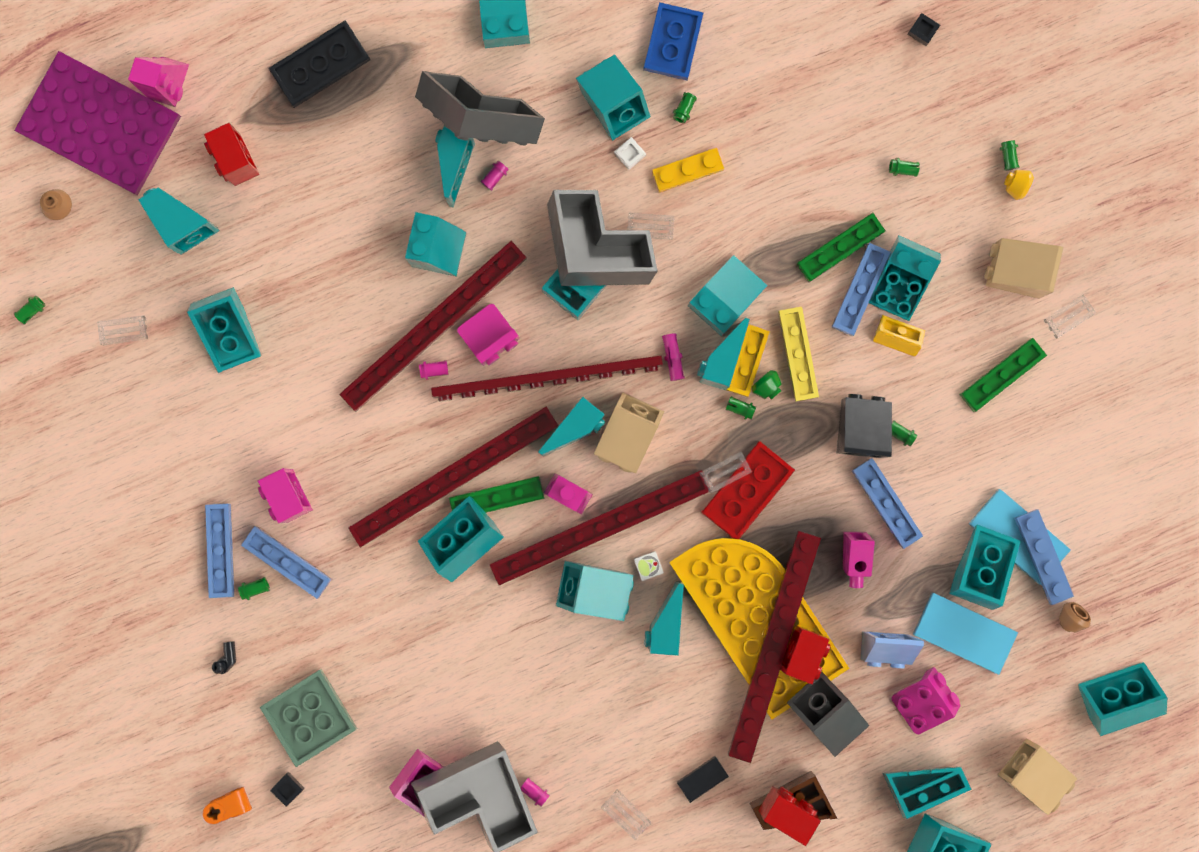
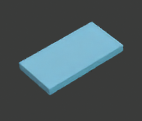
(999, 516)
(965, 633)

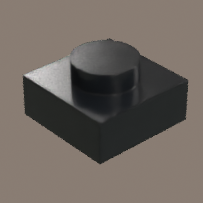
(923, 29)
(287, 789)

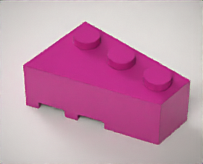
(159, 78)

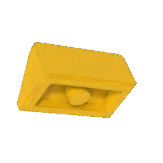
(899, 336)

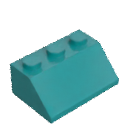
(460, 539)
(1123, 699)

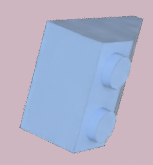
(889, 648)

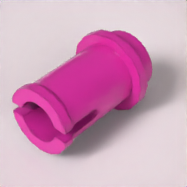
(494, 175)
(433, 369)
(534, 792)

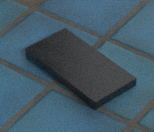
(319, 64)

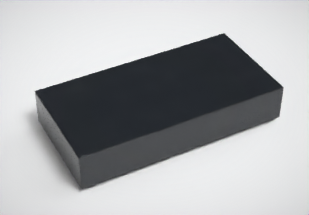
(702, 779)

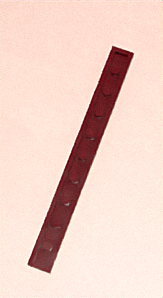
(433, 326)
(537, 380)
(453, 477)
(599, 528)
(774, 646)

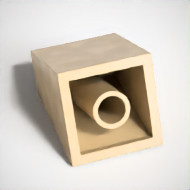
(1023, 267)
(628, 433)
(1038, 776)

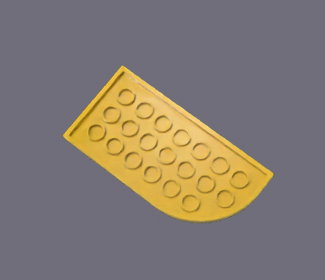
(736, 593)

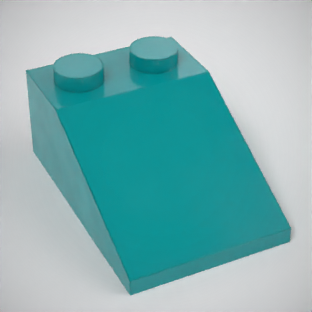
(504, 23)
(453, 160)
(727, 295)
(224, 329)
(721, 364)
(577, 425)
(985, 568)
(666, 626)
(941, 836)

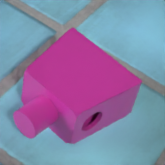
(568, 493)
(856, 548)

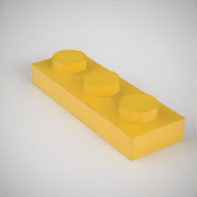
(688, 170)
(748, 360)

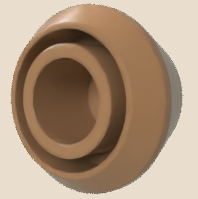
(55, 204)
(1074, 617)

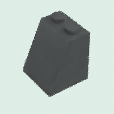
(828, 714)

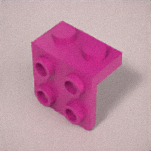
(488, 335)
(927, 702)

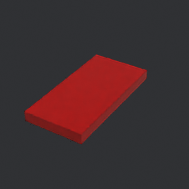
(743, 500)

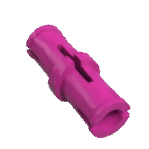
(673, 357)

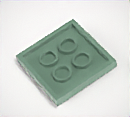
(308, 718)

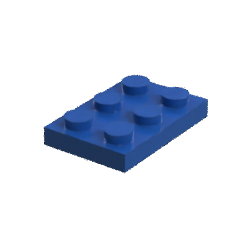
(673, 41)

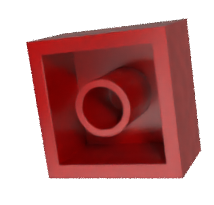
(230, 154)
(805, 655)
(789, 815)

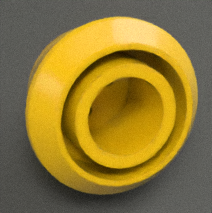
(1018, 183)

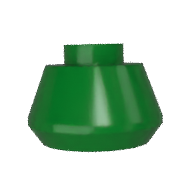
(767, 385)

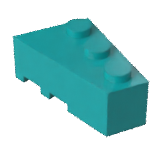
(925, 788)

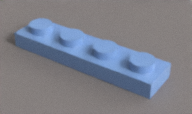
(861, 289)
(887, 503)
(219, 550)
(1044, 557)
(286, 562)

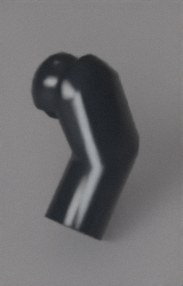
(227, 661)

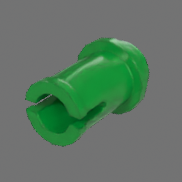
(684, 108)
(1010, 155)
(904, 167)
(30, 309)
(743, 408)
(903, 434)
(253, 588)

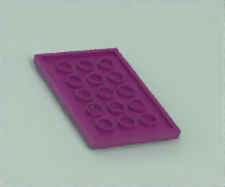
(97, 123)

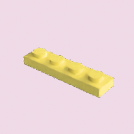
(798, 354)

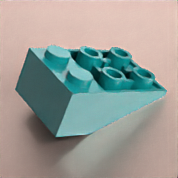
(905, 277)
(571, 298)

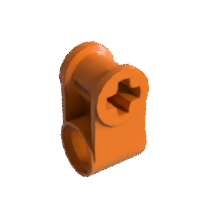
(230, 806)

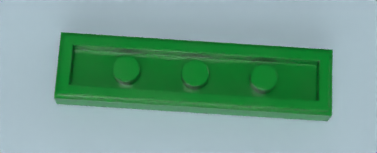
(841, 247)
(1003, 375)
(504, 495)

